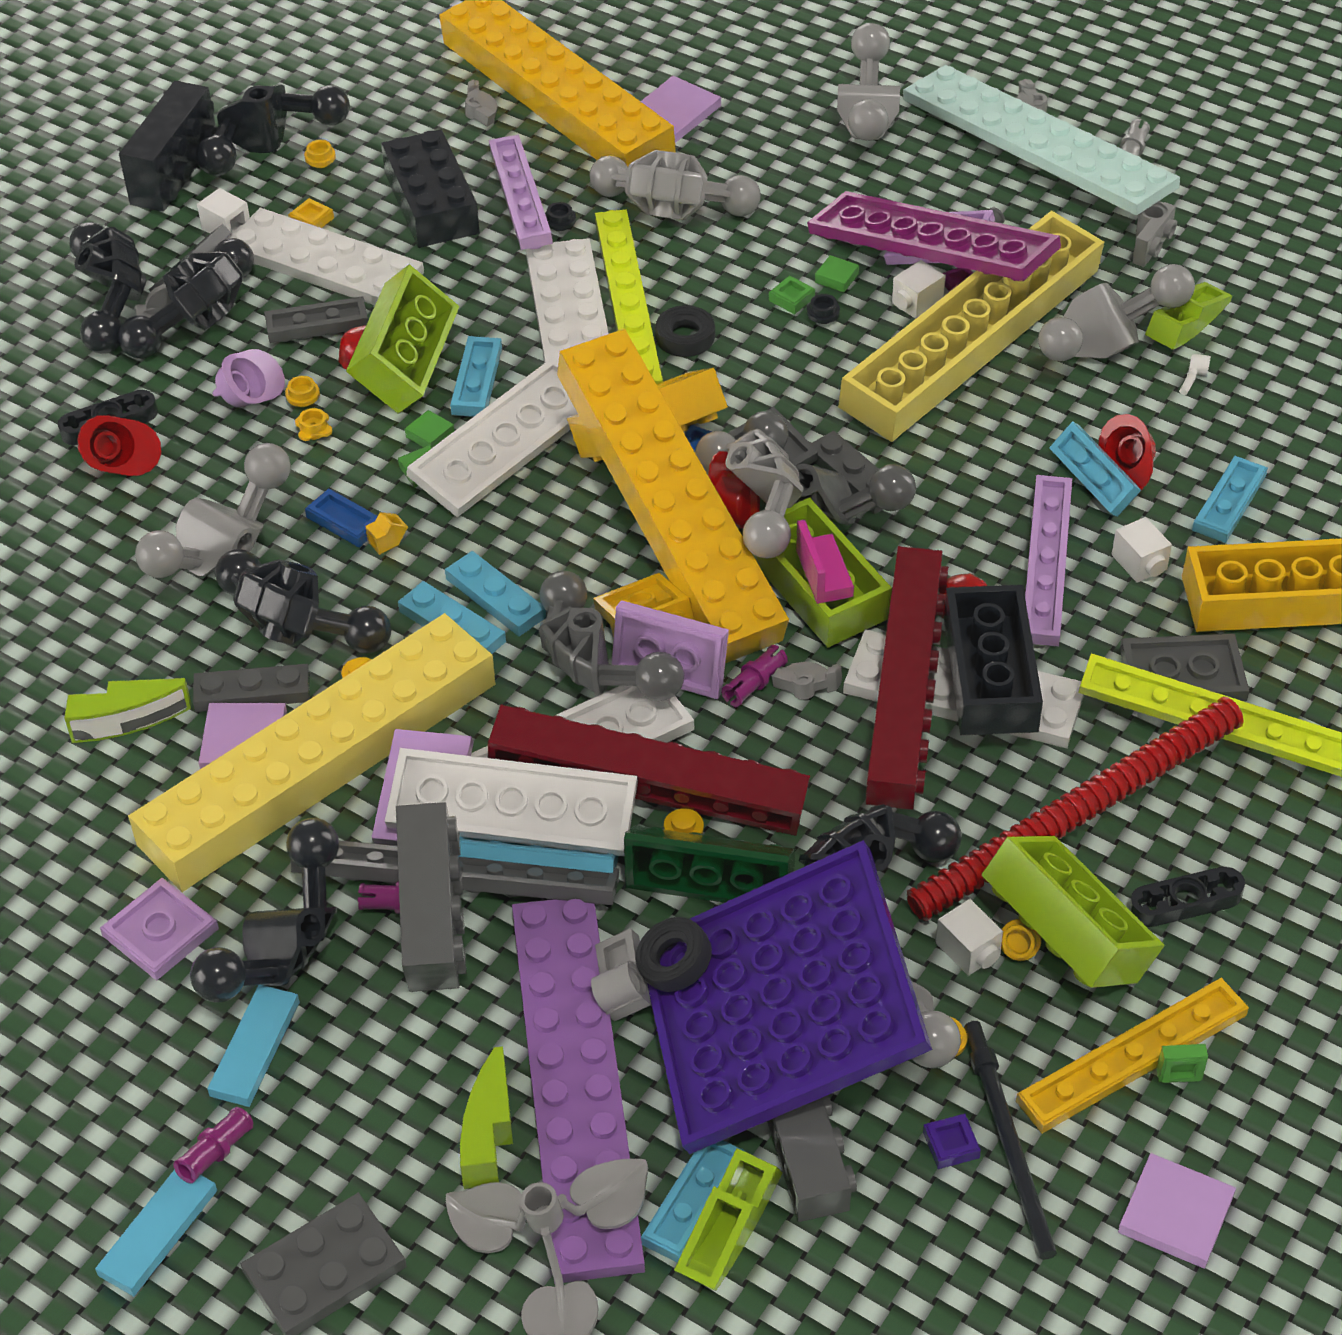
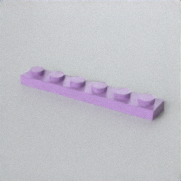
(520, 192)
(1048, 558)

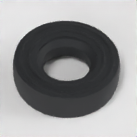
(685, 345)
(686, 970)

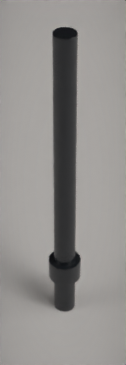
(986, 1065)

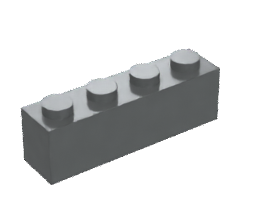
(813, 1161)

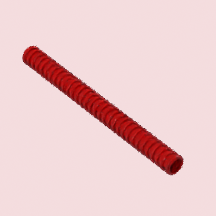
(1082, 803)

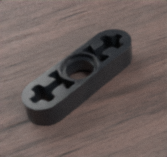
(128, 402)
(1197, 883)

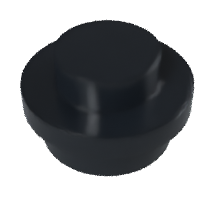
(560, 216)
(823, 309)

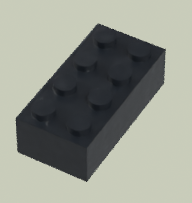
(164, 146)
(430, 188)
(992, 660)

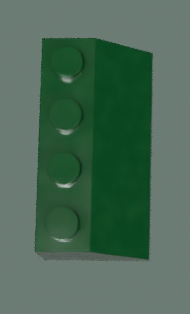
(700, 864)

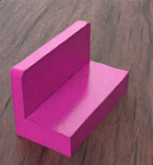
(823, 565)

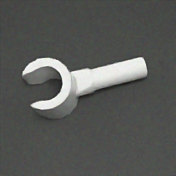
(1198, 366)

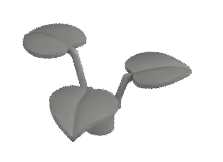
(490, 1212)

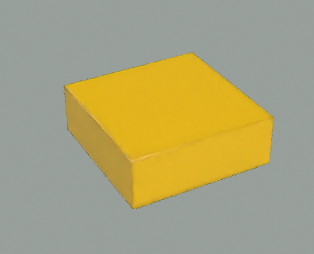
(313, 213)

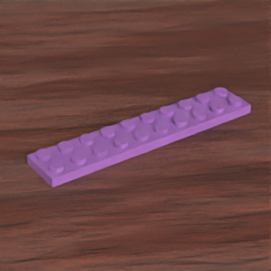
(573, 1077)

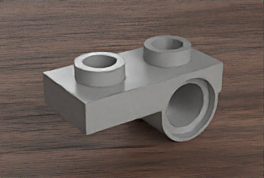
(1152, 229)
(619, 985)

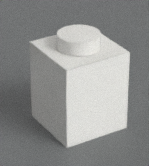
(222, 209)
(918, 288)
(1141, 549)
(969, 937)

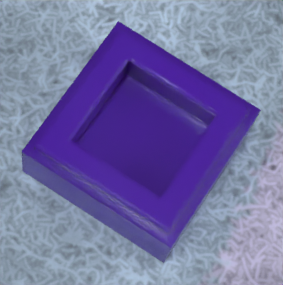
(951, 1141)

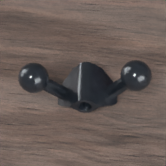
(260, 121)
(114, 262)
(200, 290)
(284, 603)
(932, 835)
(276, 940)

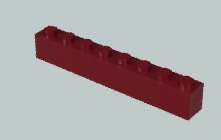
(905, 679)
(665, 771)

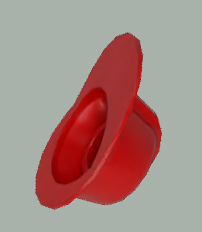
(119, 445)
(1130, 447)
(735, 494)

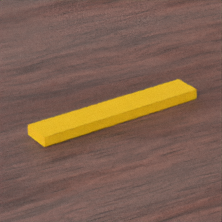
(1129, 1055)

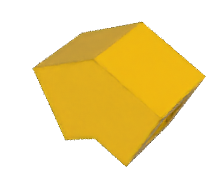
(385, 532)

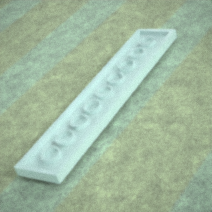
(1042, 139)

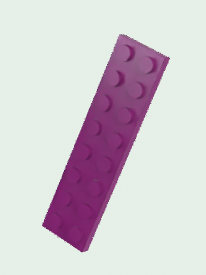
(935, 235)

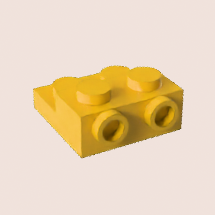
(650, 592)

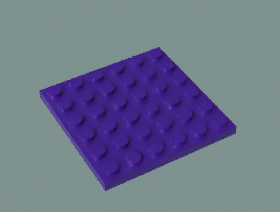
(793, 1002)

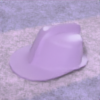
(249, 378)

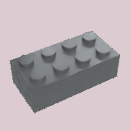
(430, 897)

